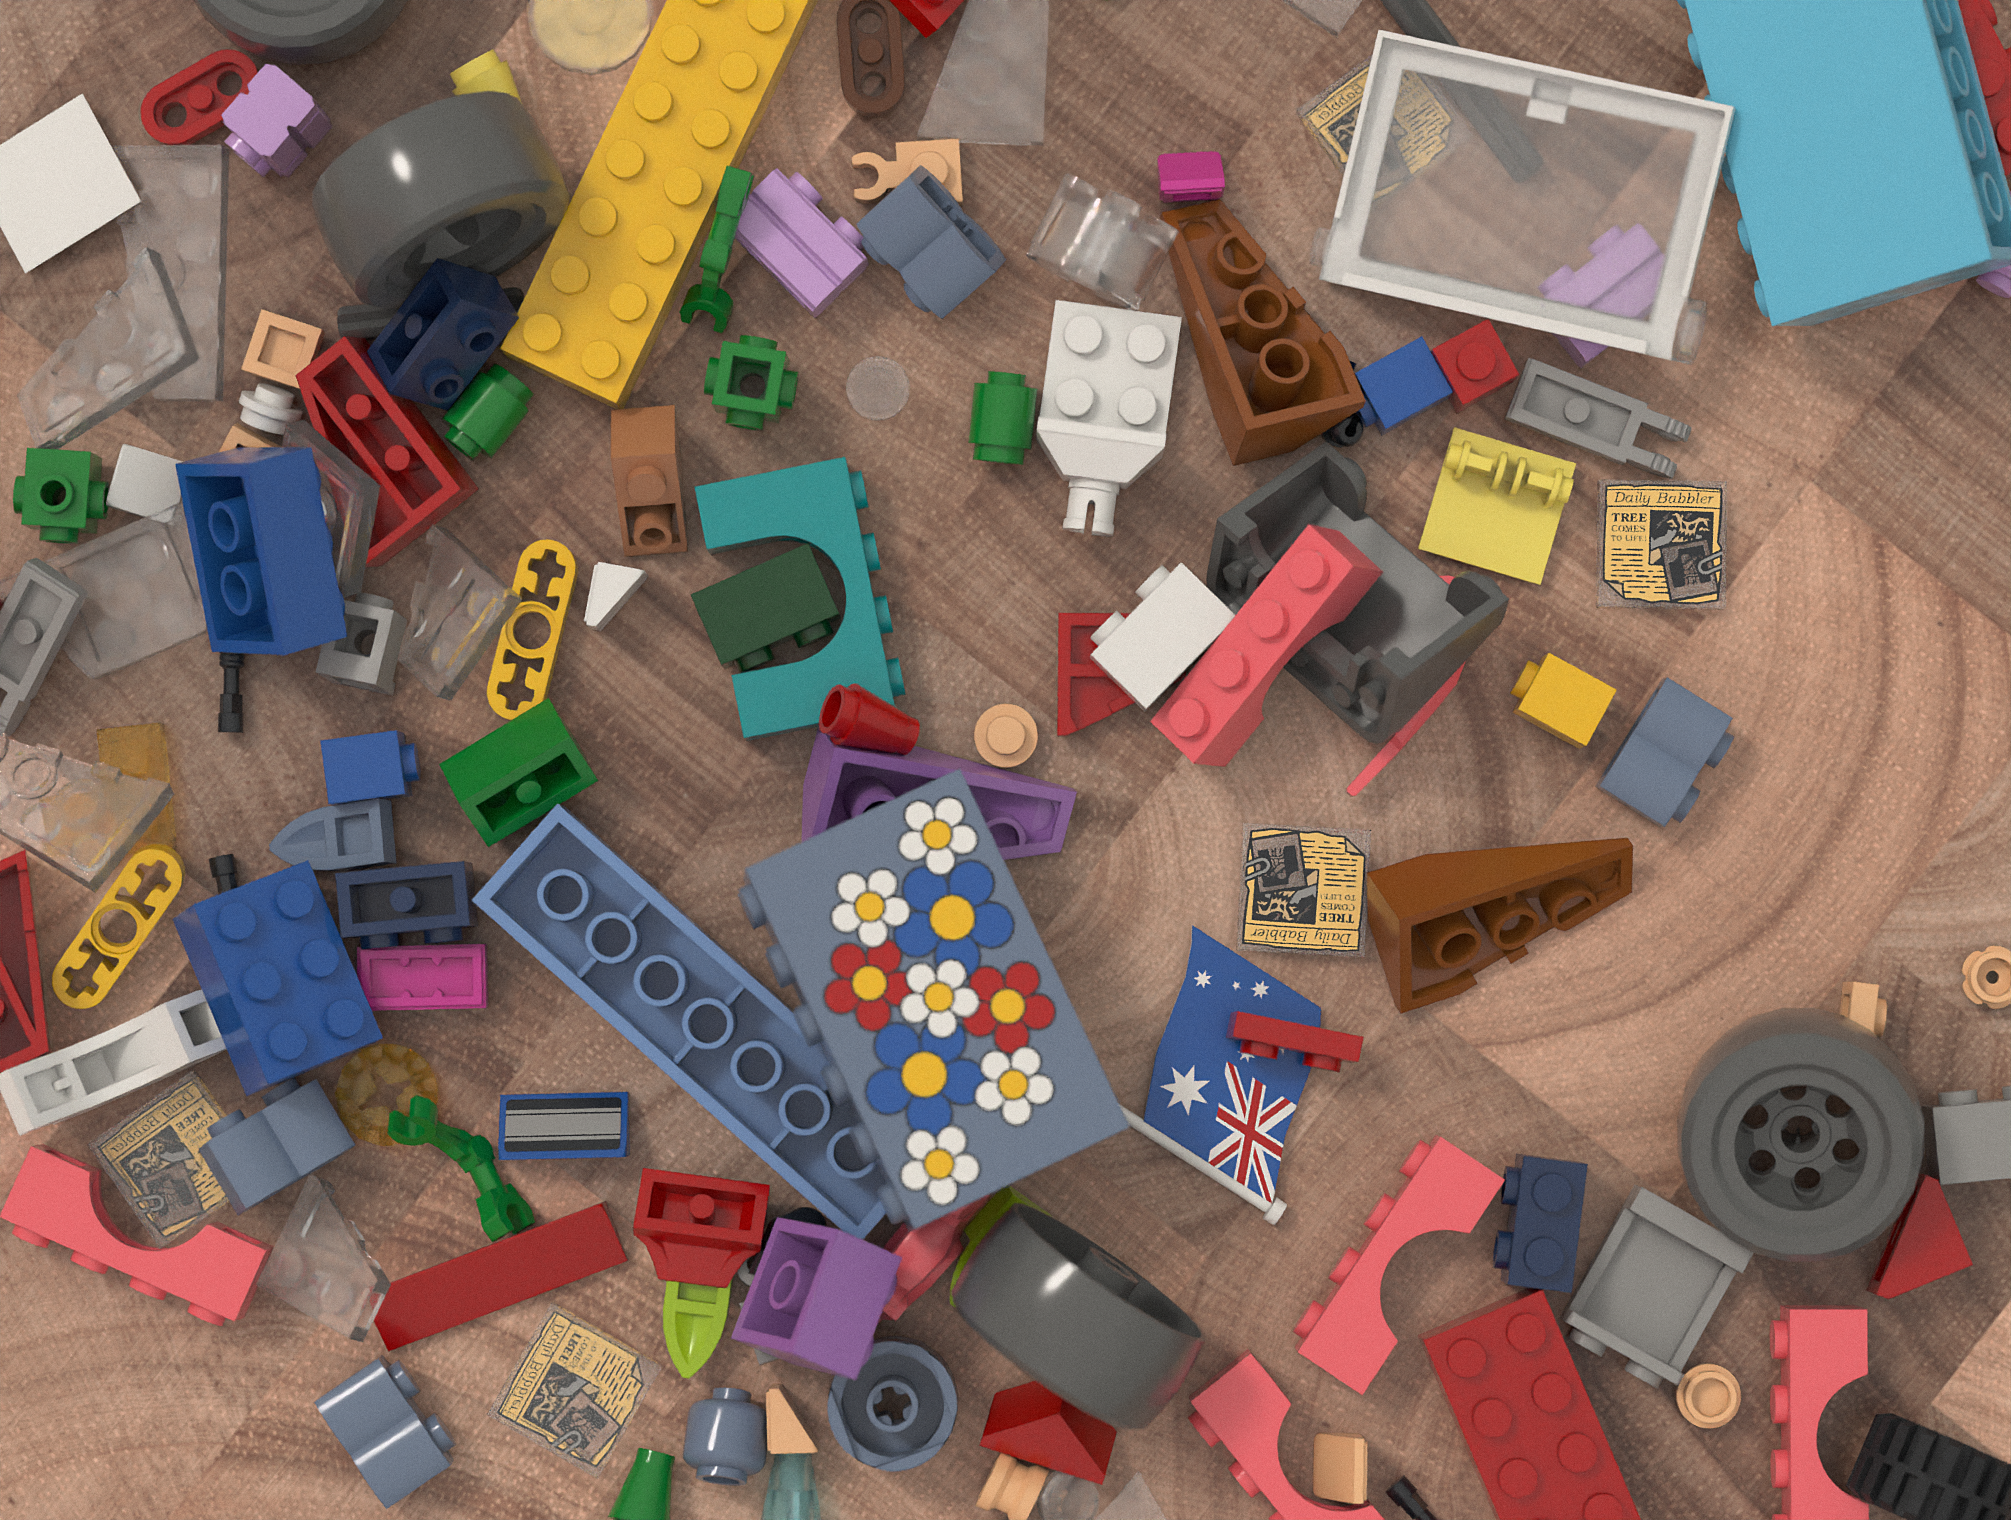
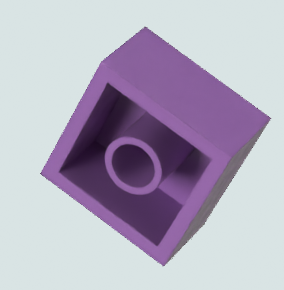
(817, 1298)

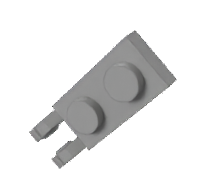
(1591, 417)
(31, 633)

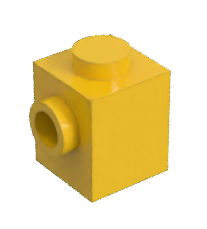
(1561, 699)

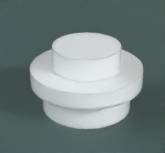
(269, 408)

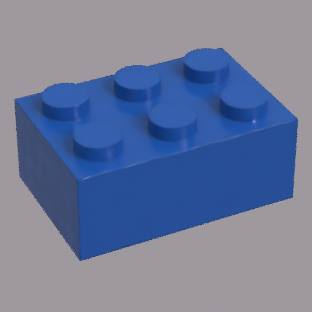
(262, 550)
(277, 977)

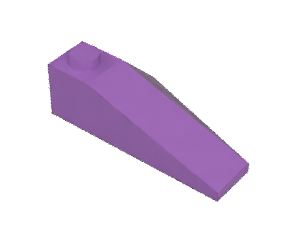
(846, 781)

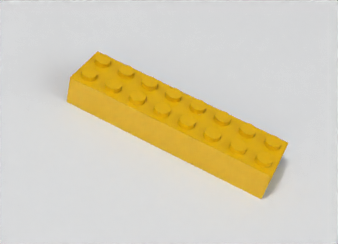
(652, 191)

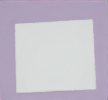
(59, 183)

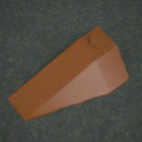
(1259, 351)
(1464, 910)

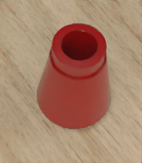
(866, 721)

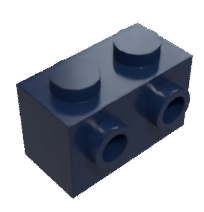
(442, 334)
(406, 900)
(1541, 1223)

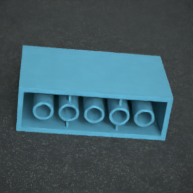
(1853, 149)

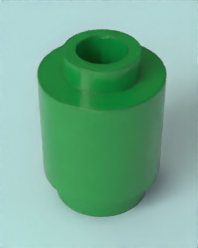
(486, 412)
(1002, 418)

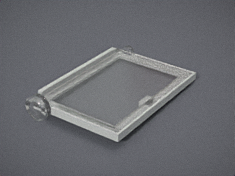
(1528, 196)

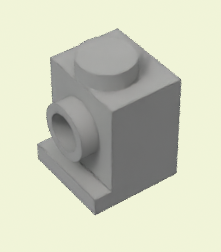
(343, 660)

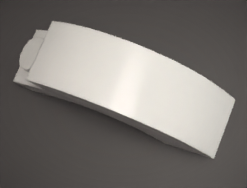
(111, 1063)

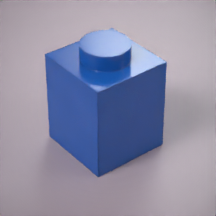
(1401, 387)
(369, 767)

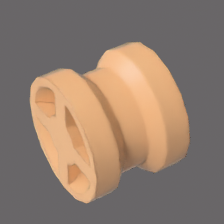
(1012, 1487)

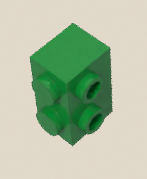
(518, 772)

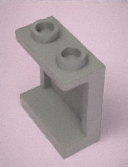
(1653, 1287)

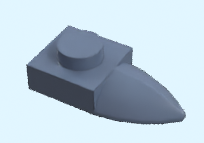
(340, 837)

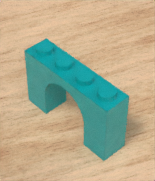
(819, 508)

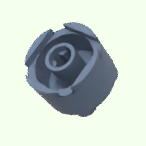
(926, 1420)

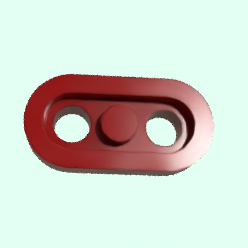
(200, 93)

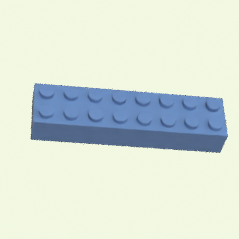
(684, 1008)

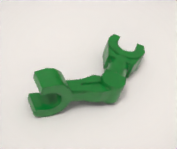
(717, 251)
(499, 1205)

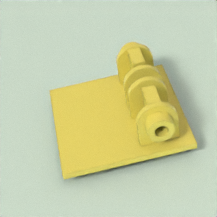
(1497, 506)

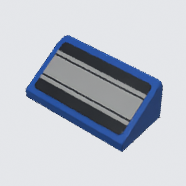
(564, 1126)

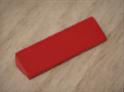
(499, 1275)

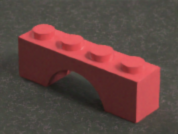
(1300, 597)
(1440, 1193)
(64, 1203)
(1819, 1355)
(1246, 1413)

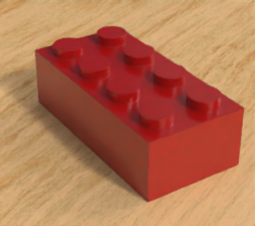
(1526, 1414)

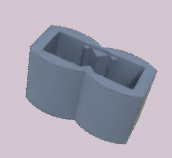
(930, 243)
(1665, 753)
(276, 1145)
(386, 1429)

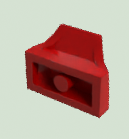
(699, 1225)

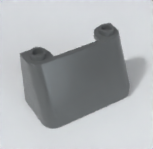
(1402, 633)

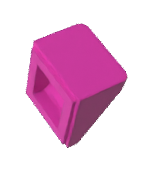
(1190, 176)

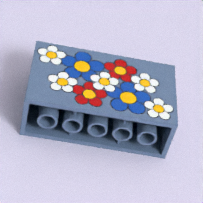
(931, 1001)

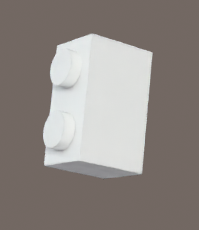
(1160, 635)

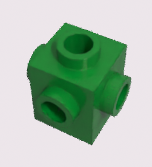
(750, 358)
(49, 474)

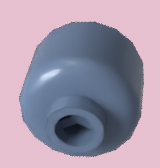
(726, 1437)

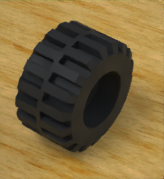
(1928, 1474)

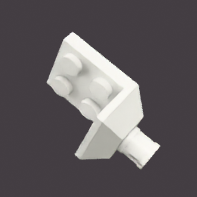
(1105, 403)

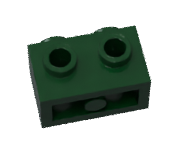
(766, 609)

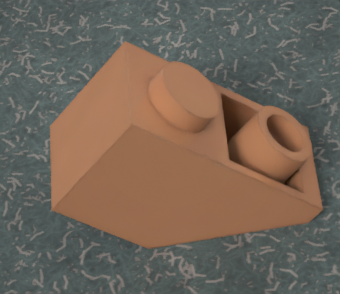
(648, 480)

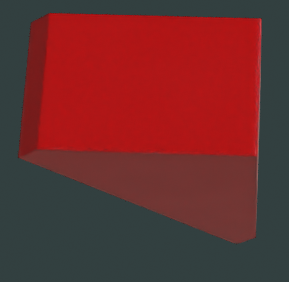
(1920, 1244)
(1048, 1431)

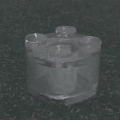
(1101, 243)

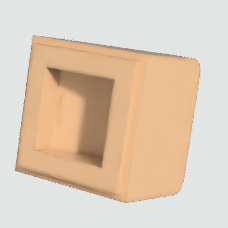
(785, 1425)
(1340, 1467)

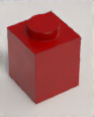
(1474, 365)

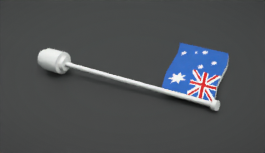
(1209, 1099)

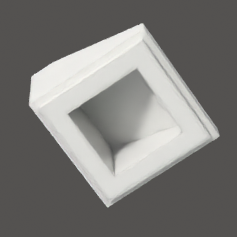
(143, 482)
(609, 591)

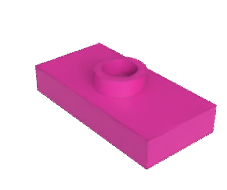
(424, 977)

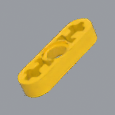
(558, 588)
(106, 973)

